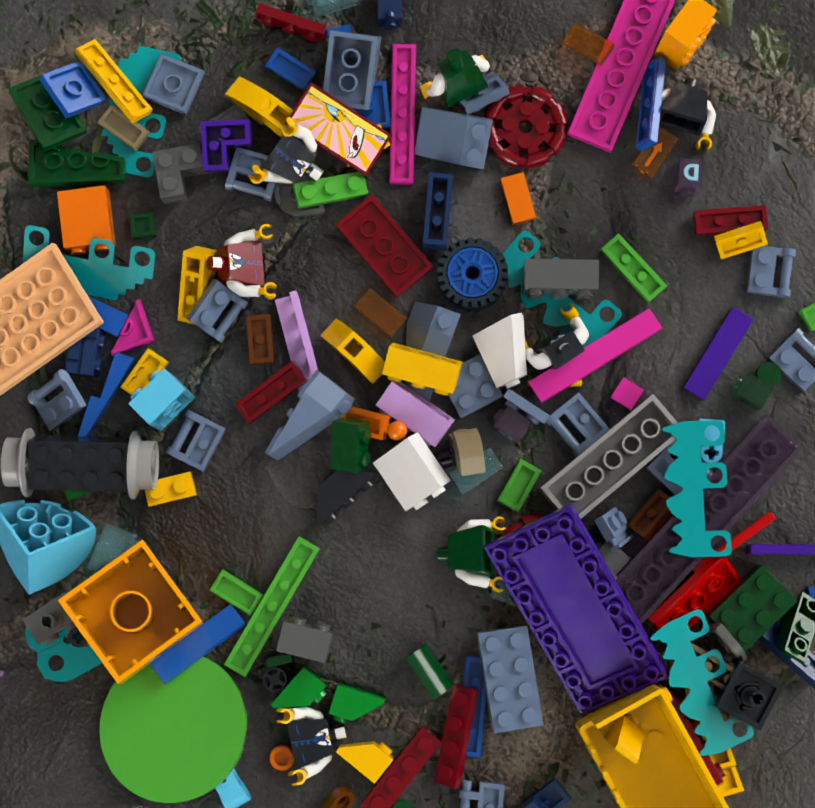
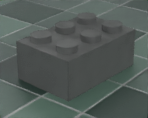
(560, 278)

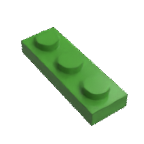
(330, 189)
(633, 268)

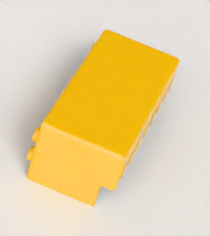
(666, 772)

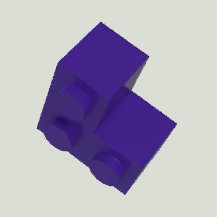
(218, 137)

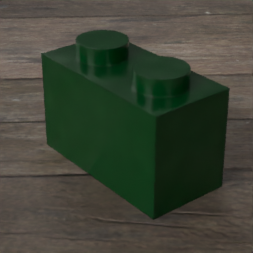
(350, 444)

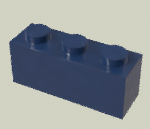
(437, 211)

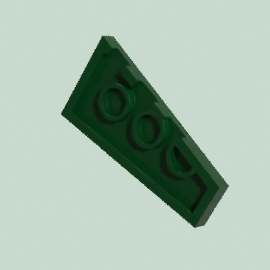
(73, 167)

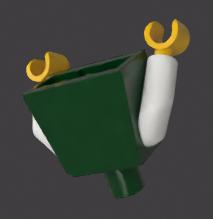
(457, 77)
(467, 552)

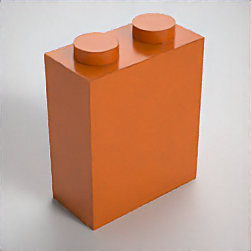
(85, 216)

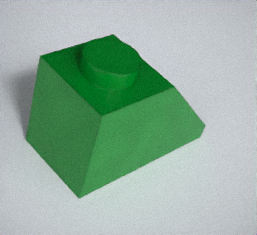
(301, 690)
(353, 703)

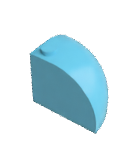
(43, 541)

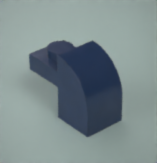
(549, 796)

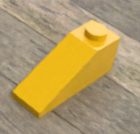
(194, 279)
(626, 737)

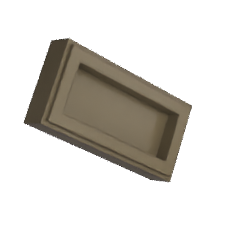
(121, 127)

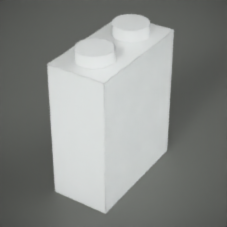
(412, 472)

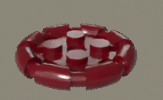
(535, 116)

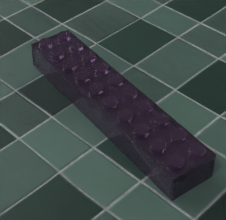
(750, 470)

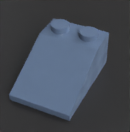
(351, 67)
(453, 137)

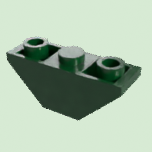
(797, 629)

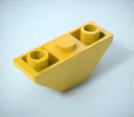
(354, 350)

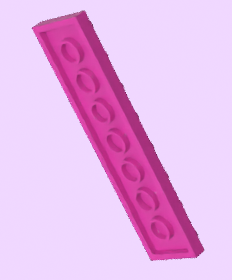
(618, 79)

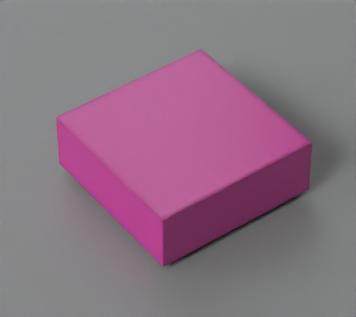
(626, 394)

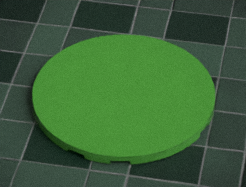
(174, 736)

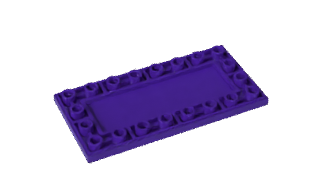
(576, 609)

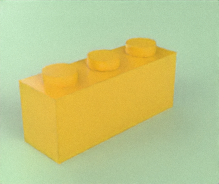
(422, 369)

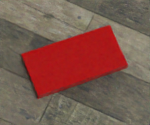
(699, 592)

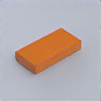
(518, 198)

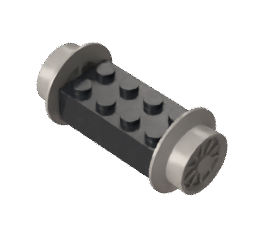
(80, 463)

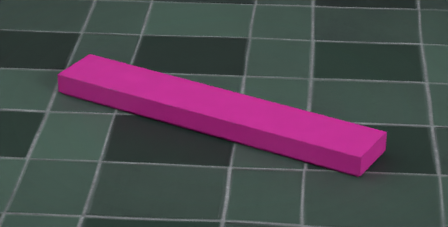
(402, 114)
(595, 356)

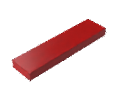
(741, 537)

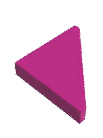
(135, 331)

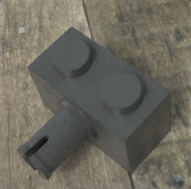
(48, 622)

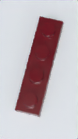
(690, 725)
(456, 736)
(402, 770)

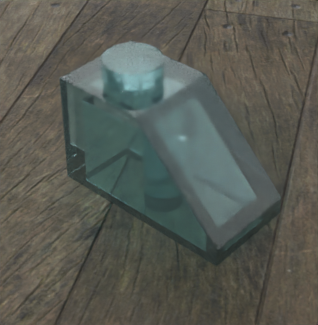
(111, 544)

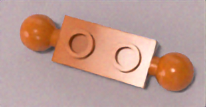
(379, 424)

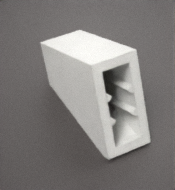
(504, 350)

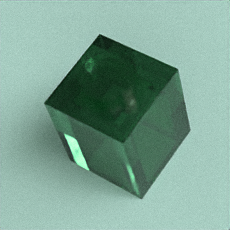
(752, 391)

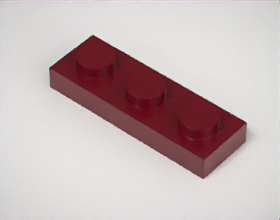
(291, 23)
(727, 219)
(271, 392)

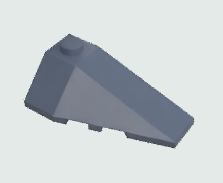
(430, 330)
(318, 406)

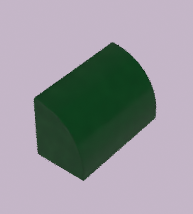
(429, 671)

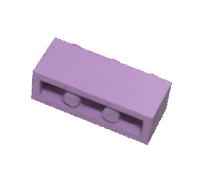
(415, 412)

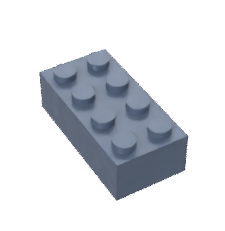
(509, 678)

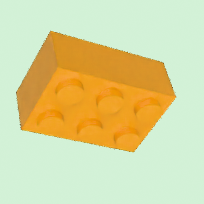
(686, 33)

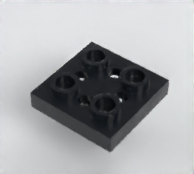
(757, 699)

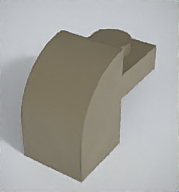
(468, 451)

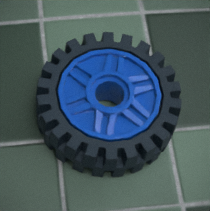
(472, 255)

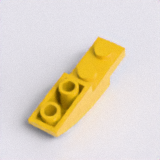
(259, 104)

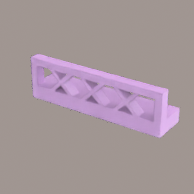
(296, 334)

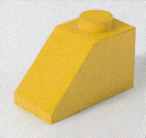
(367, 758)

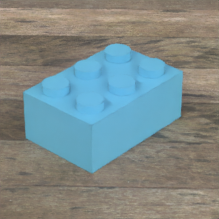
(161, 399)

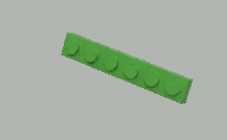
(272, 606)

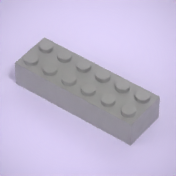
(611, 458)

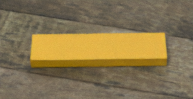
(113, 81)

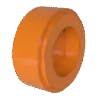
(282, 757)

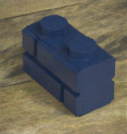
(84, 356)

